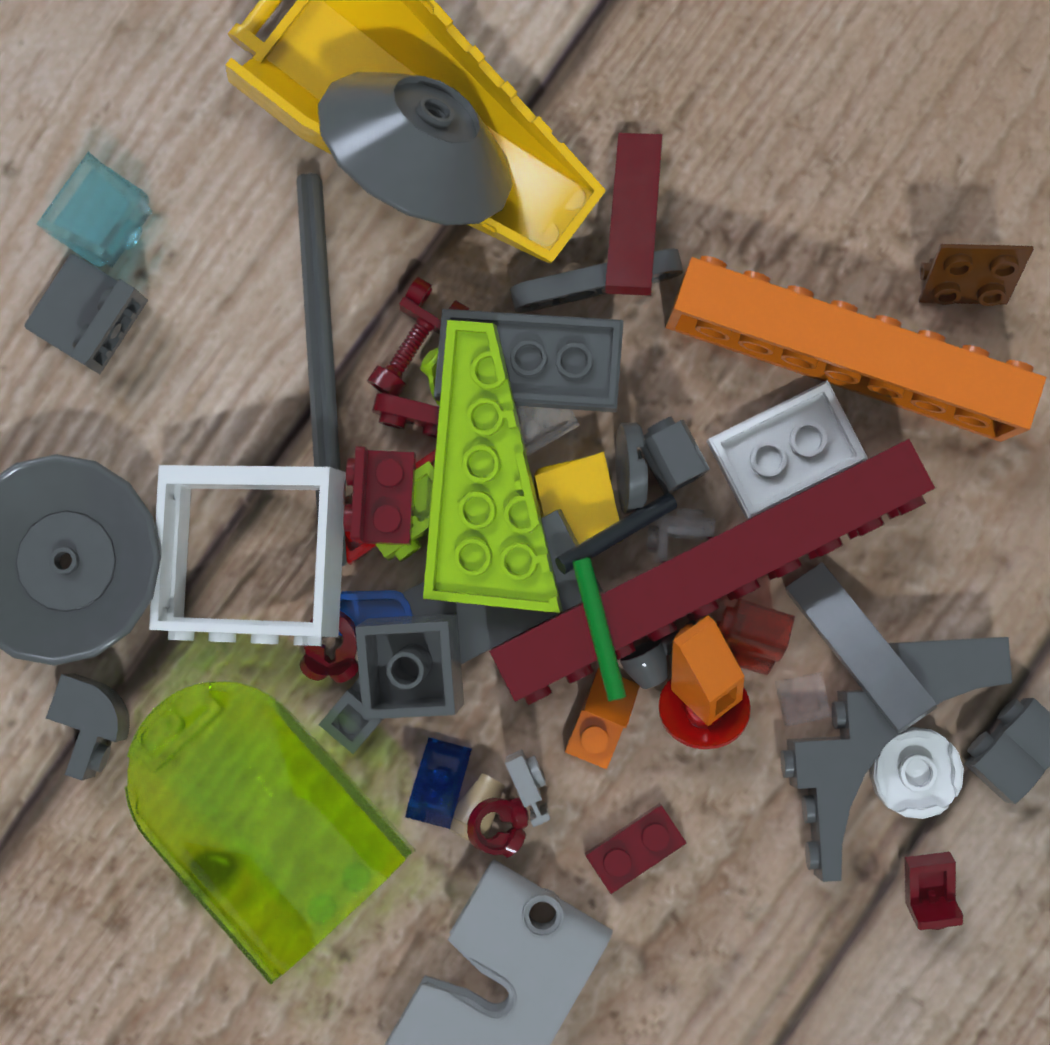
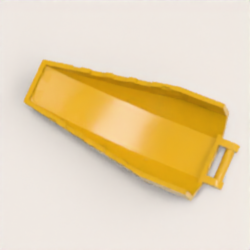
(416, 37)

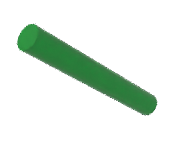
(599, 629)

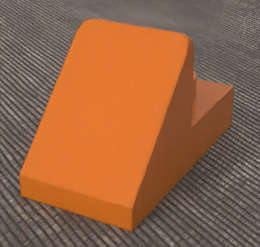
(601, 723)

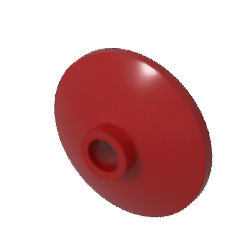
(692, 731)

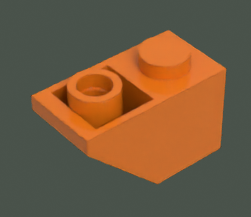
(705, 671)

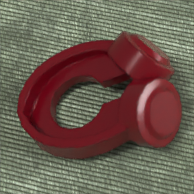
(318, 665)
(502, 843)

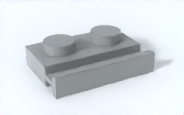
(528, 779)

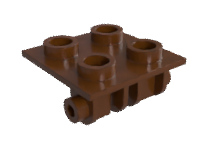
(973, 274)

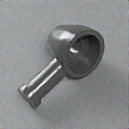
(649, 662)

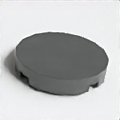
(631, 468)

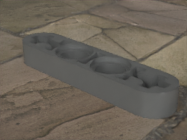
(583, 283)

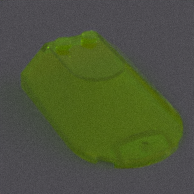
(257, 820)

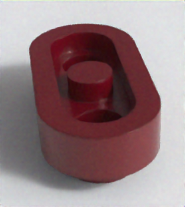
(398, 411)

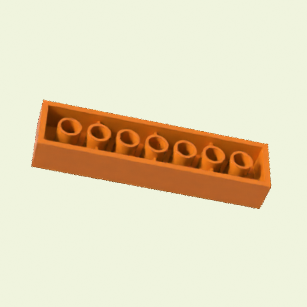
(855, 350)

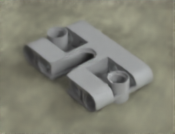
(535, 962)

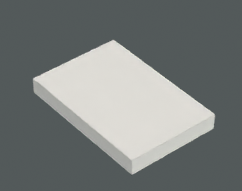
(787, 449)

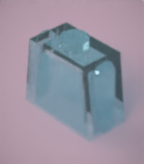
(97, 213)

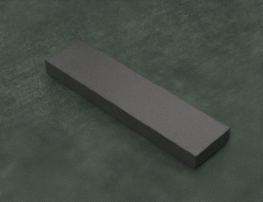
(861, 648)

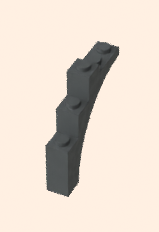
(836, 765)

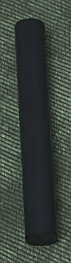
(617, 532)

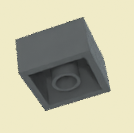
(410, 666)

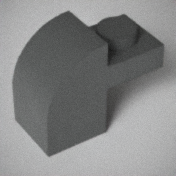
(97, 714)

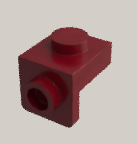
(932, 891)

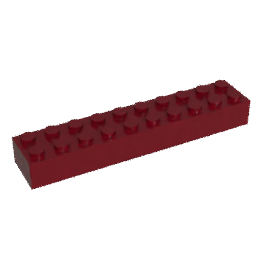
(718, 567)

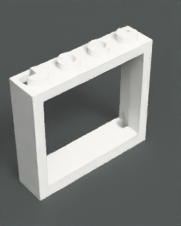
(173, 532)

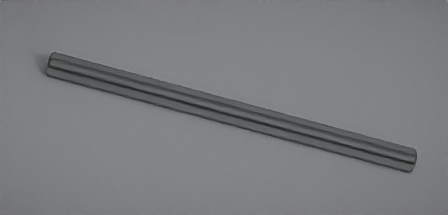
(318, 326)

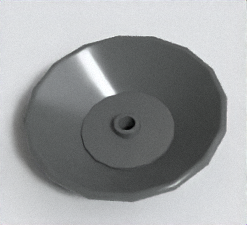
(415, 146)
(97, 518)

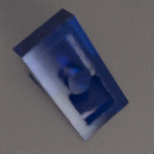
(438, 783)

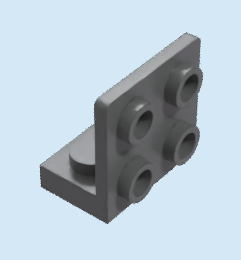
(86, 313)

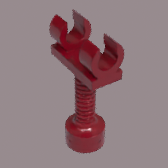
(389, 378)

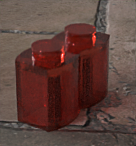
(756, 634)

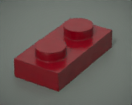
(635, 848)

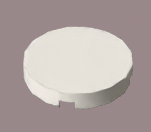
(917, 773)

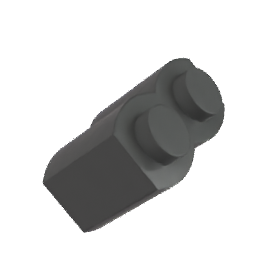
(673, 455)
(1016, 752)

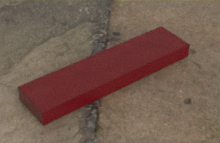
(634, 214)

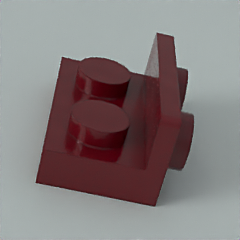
(381, 496)

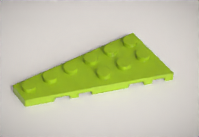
(484, 507)

